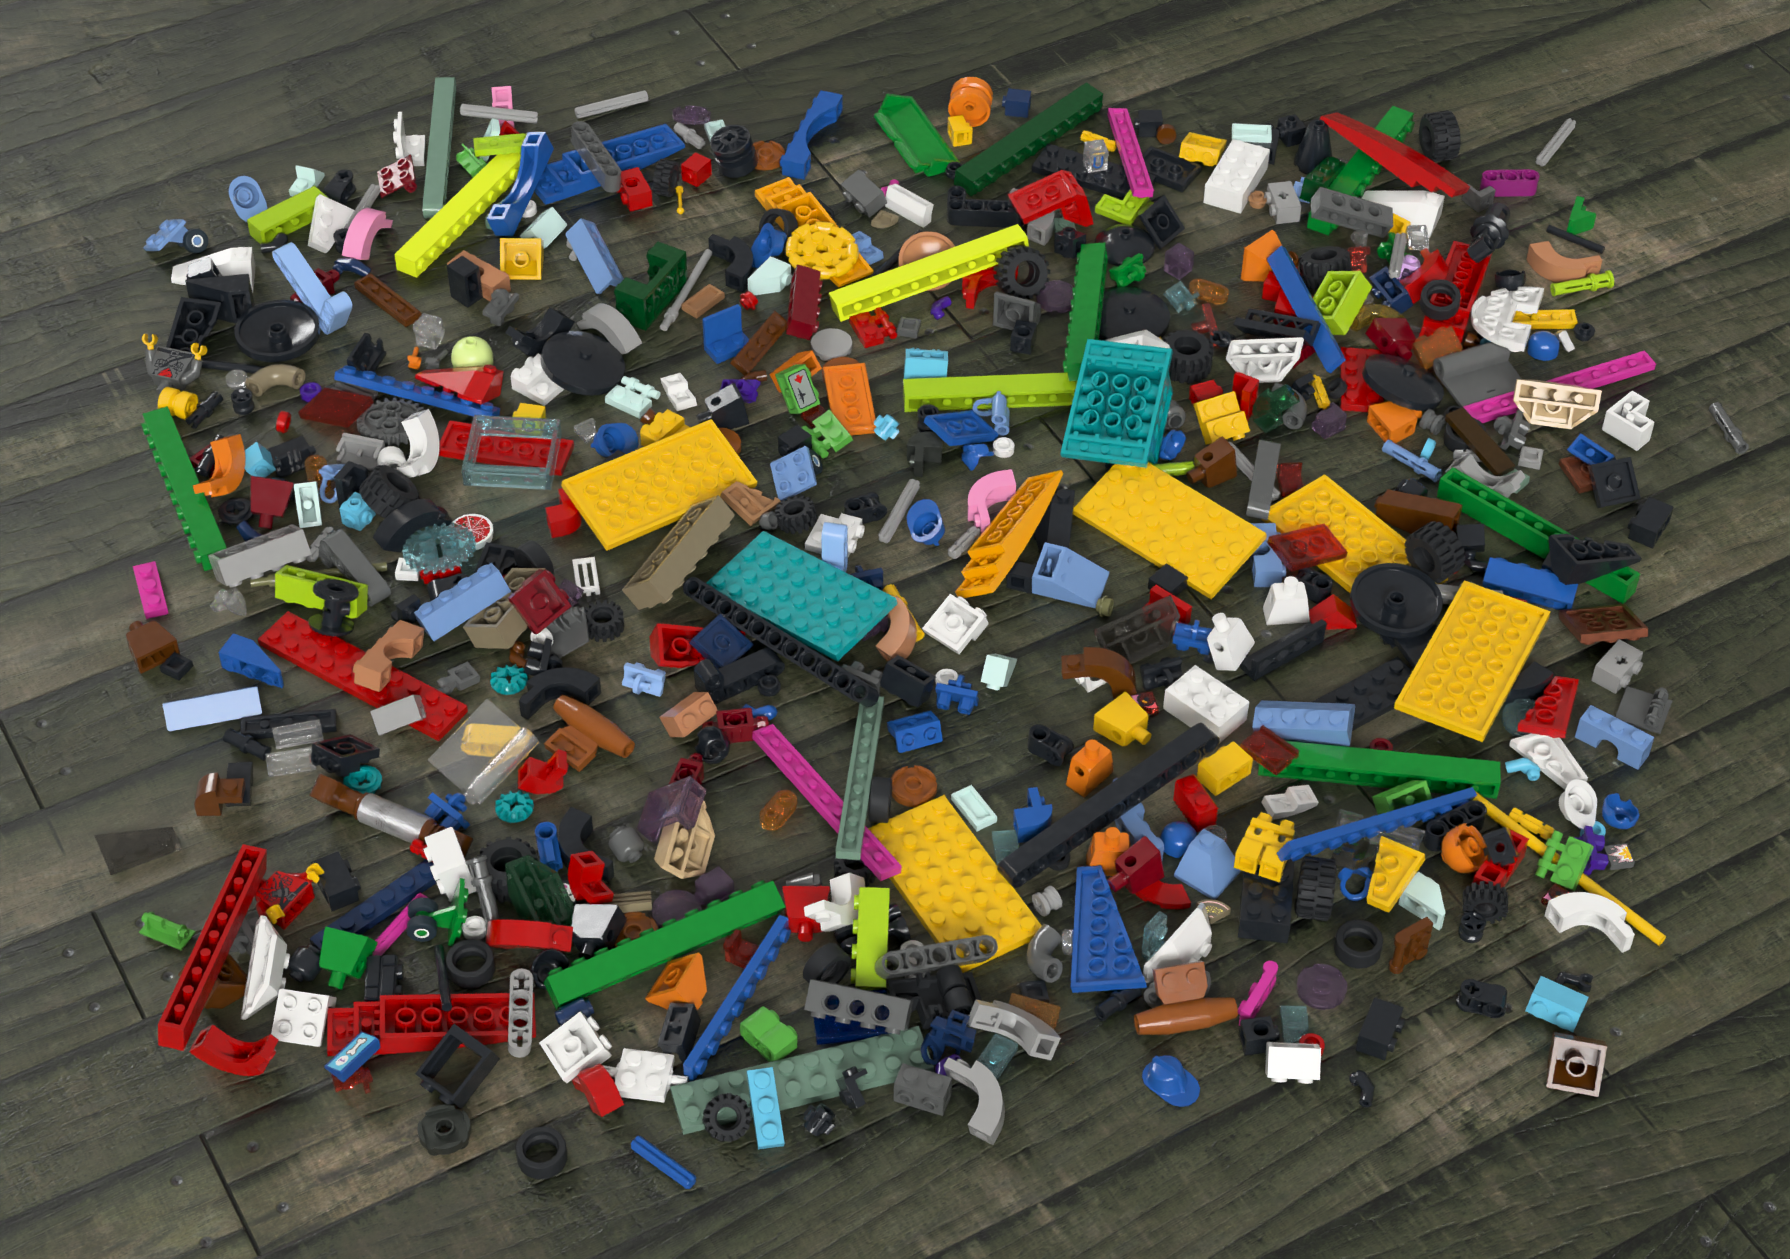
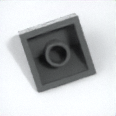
(1011, 308)

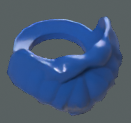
(1172, 445)
(972, 453)
(1346, 873)

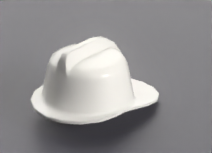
(1579, 803)

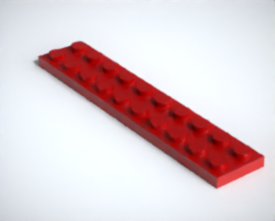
(334, 662)

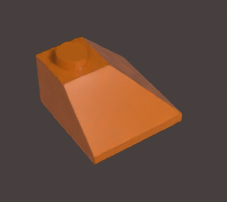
(1255, 263)
(680, 983)

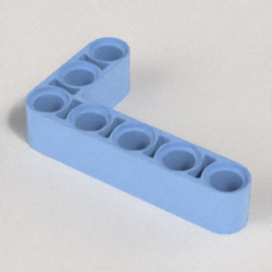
(331, 311)
(835, 545)

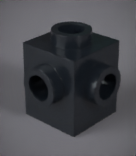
(1291, 130)
(1069, 242)

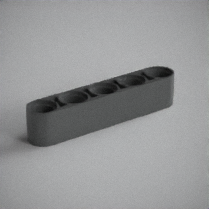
(596, 156)
(1263, 479)
(947, 955)

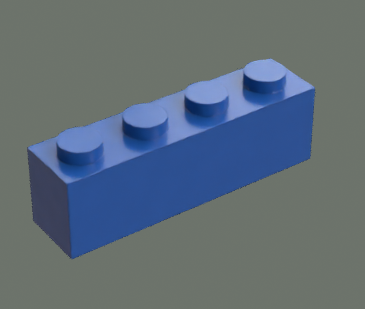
(1529, 584)

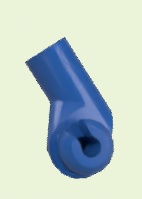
(768, 711)

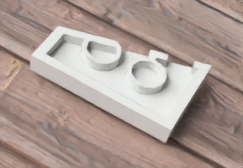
(327, 219)
(1550, 756)

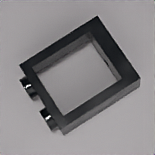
(441, 1055)

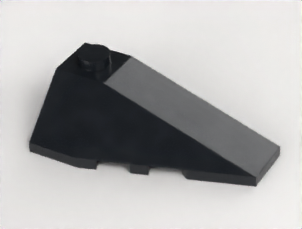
(192, 323)
(1057, 520)
(1583, 560)

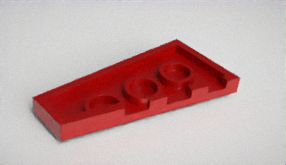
(1552, 710)

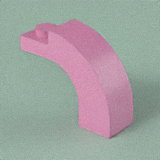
(502, 99)
(362, 232)
(987, 491)

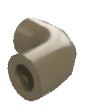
(275, 375)

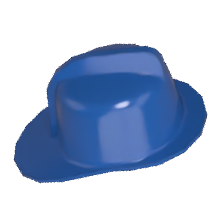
(767, 244)
(613, 438)
(925, 522)
(1171, 1081)

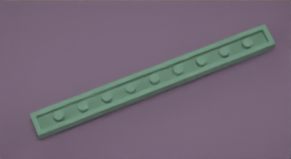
(859, 781)

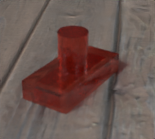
(1208, 325)

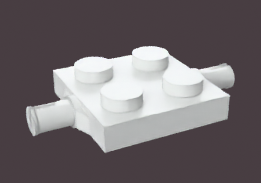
(645, 1075)

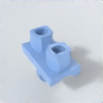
(643, 679)

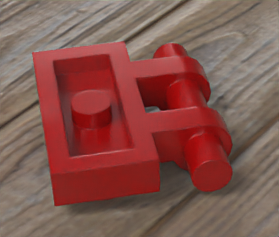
(867, 330)

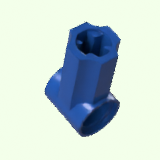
(548, 847)

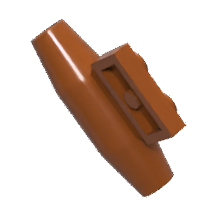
(586, 733)
(1184, 1004)

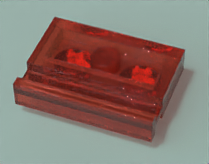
(1269, 750)

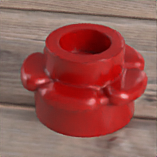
(748, 300)

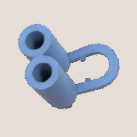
(999, 412)
(328, 473)

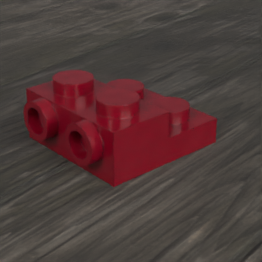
(539, 600)

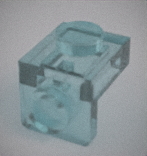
(1180, 297)

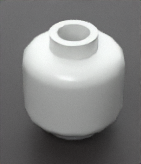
(391, 457)

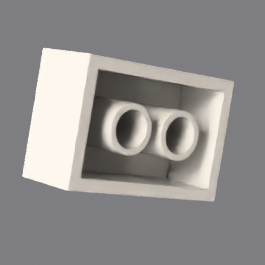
(1205, 700)

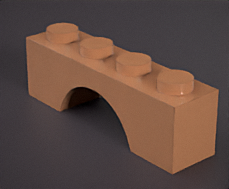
(400, 641)

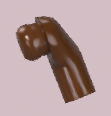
(758, 375)
(516, 654)

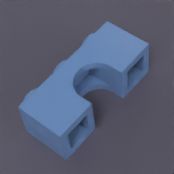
(1266, 564)
(1631, 742)

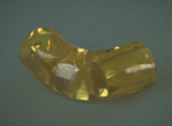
(1370, 311)

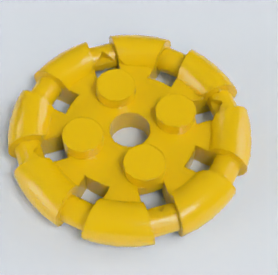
(822, 240)

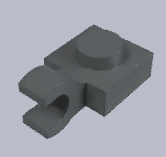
(460, 677)

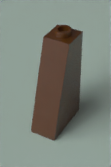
(1413, 511)

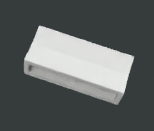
(909, 205)

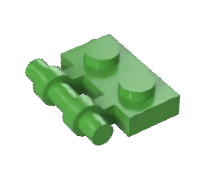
(833, 432)
(1571, 862)

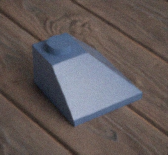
(1207, 865)

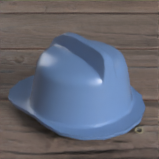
(246, 197)

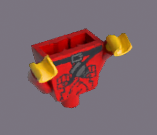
(286, 895)

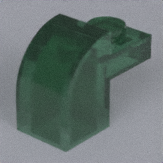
(1269, 407)

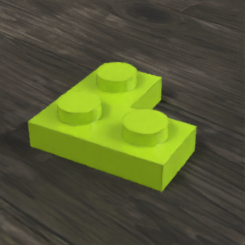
(1123, 210)

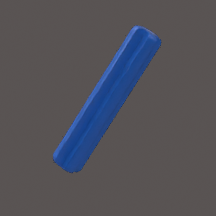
(663, 1162)

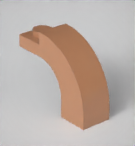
(1558, 268)
(901, 634)

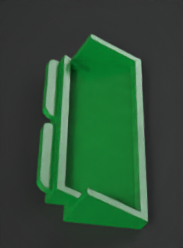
(914, 135)

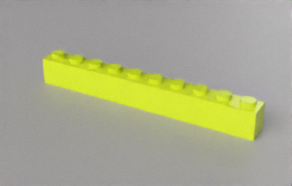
(458, 214)
(925, 273)

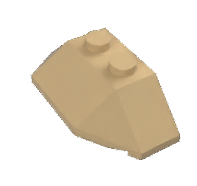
(1555, 403)
(684, 850)

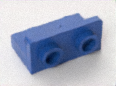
(915, 731)

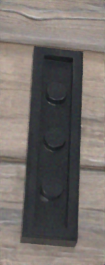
(261, 726)

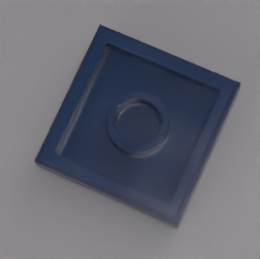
(721, 642)

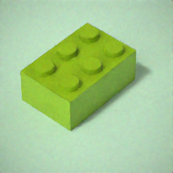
(1341, 298)

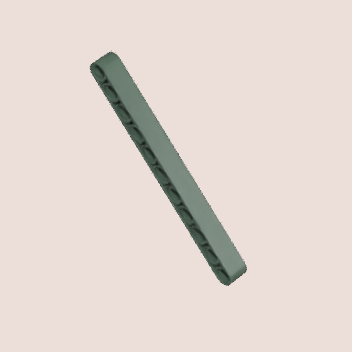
(439, 146)

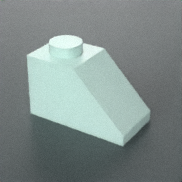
(770, 277)
(308, 504)
(998, 670)
(1424, 899)

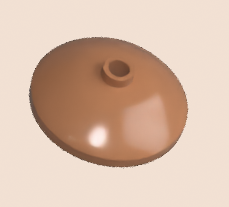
(922, 246)

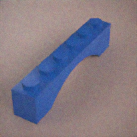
(824, 111)
(535, 154)

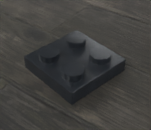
(1614, 482)

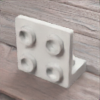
(408, 145)
(301, 1017)

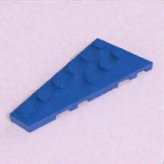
(1101, 945)

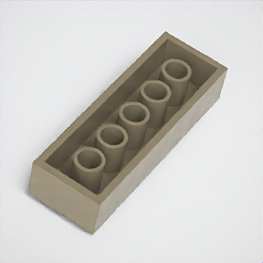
(679, 553)

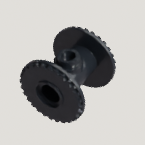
(336, 605)

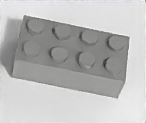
(259, 555)

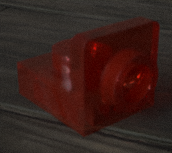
(738, 950)
(361, 1076)

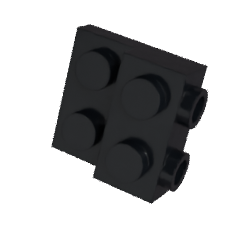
(343, 754)

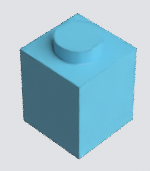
(258, 461)

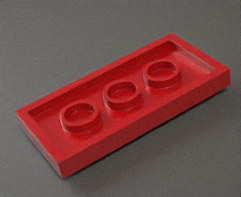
(1358, 393)

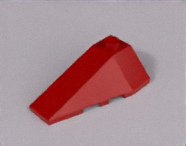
(471, 383)
(672, 646)

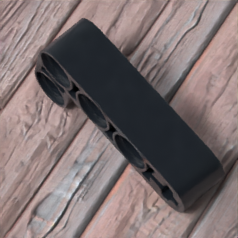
(978, 211)
(736, 676)

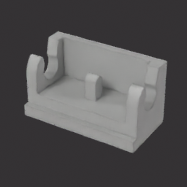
(359, 450)
(398, 714)

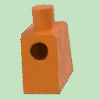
(1392, 421)
(1089, 768)
(1106, 848)

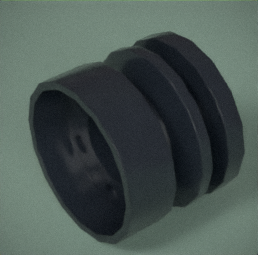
(734, 151)

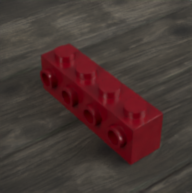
(804, 302)

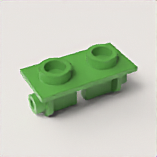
(469, 161)
(165, 931)

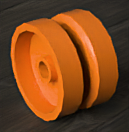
(972, 99)

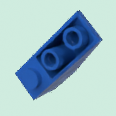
(248, 659)

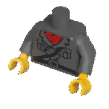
(172, 366)

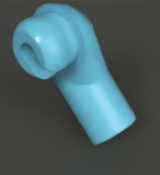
(1524, 765)

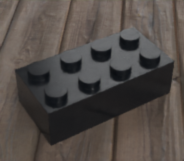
(1266, 906)

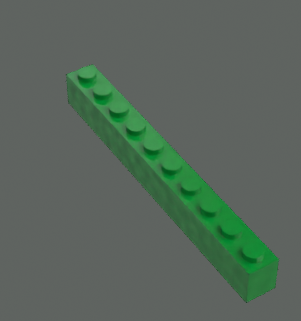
(1362, 168)
(1085, 305)
(179, 479)
(1523, 527)
(1390, 769)
(664, 944)

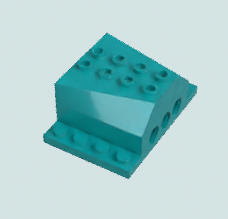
(1119, 404)

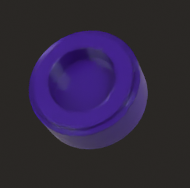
(309, 391)

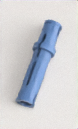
(1419, 464)

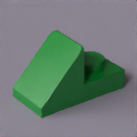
(1580, 218)

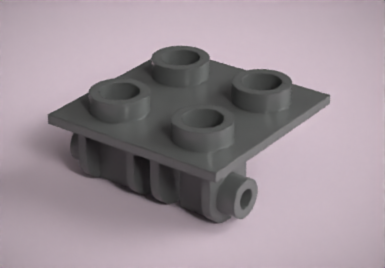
(569, 631)
(1644, 709)

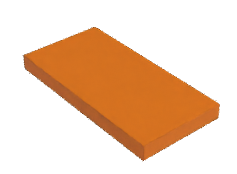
(850, 397)

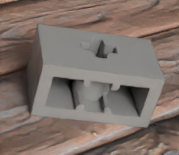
(1283, 202)
(1618, 666)

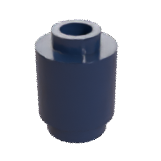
(572, 1008)

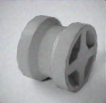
(1046, 901)

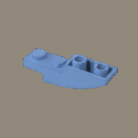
(1133, 824)

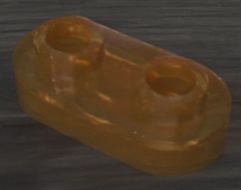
(1209, 291)
(312, 470)
(782, 806)

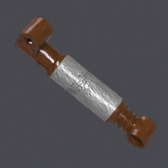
(380, 812)

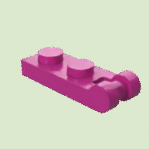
(1259, 992)

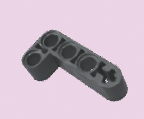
(341, 552)

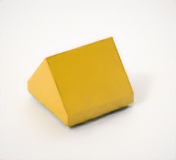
(1399, 224)

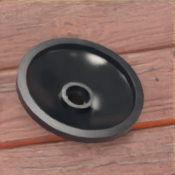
(1125, 242)

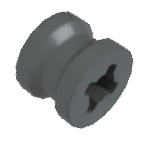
(1432, 422)

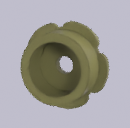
(1105, 606)

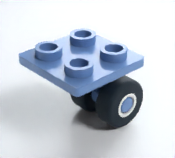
(174, 231)
(796, 472)

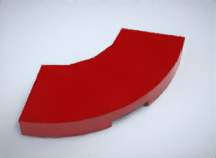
(1166, 895)

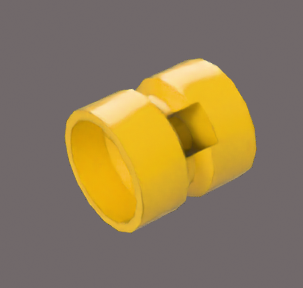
(179, 403)

